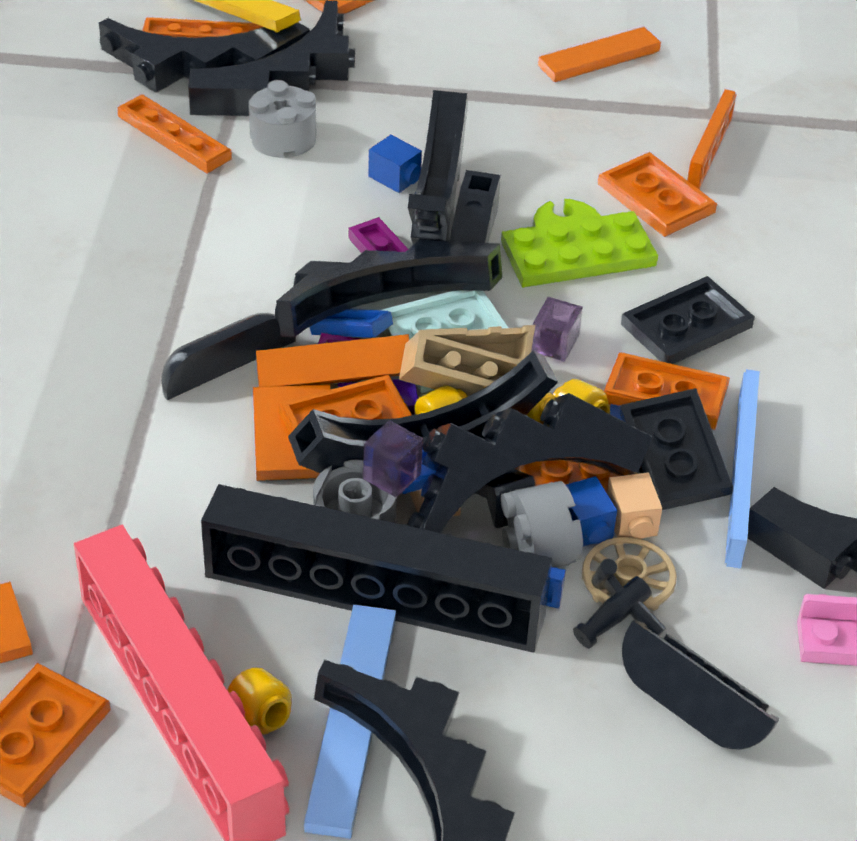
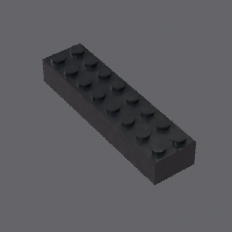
(376, 563)

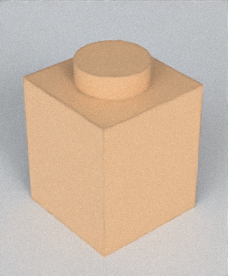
(636, 505)

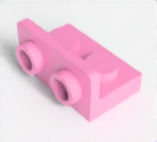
(828, 629)

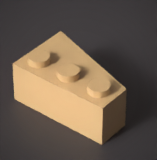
(464, 357)

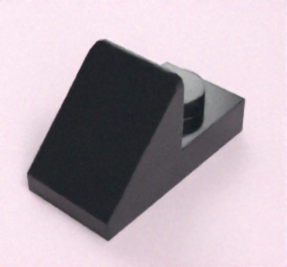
(502, 484)

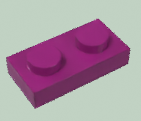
(375, 236)

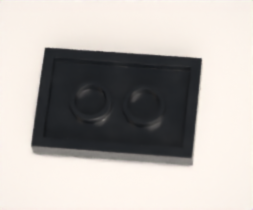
(687, 320)
(682, 449)

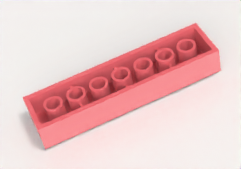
(182, 689)

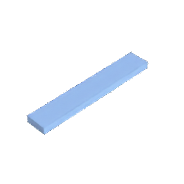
(742, 470)
(346, 742)

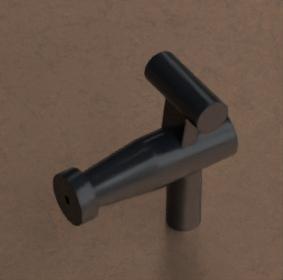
(622, 603)

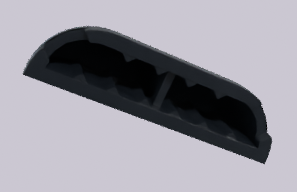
(220, 353)
(695, 689)

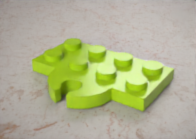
(577, 245)

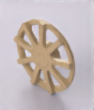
(631, 566)

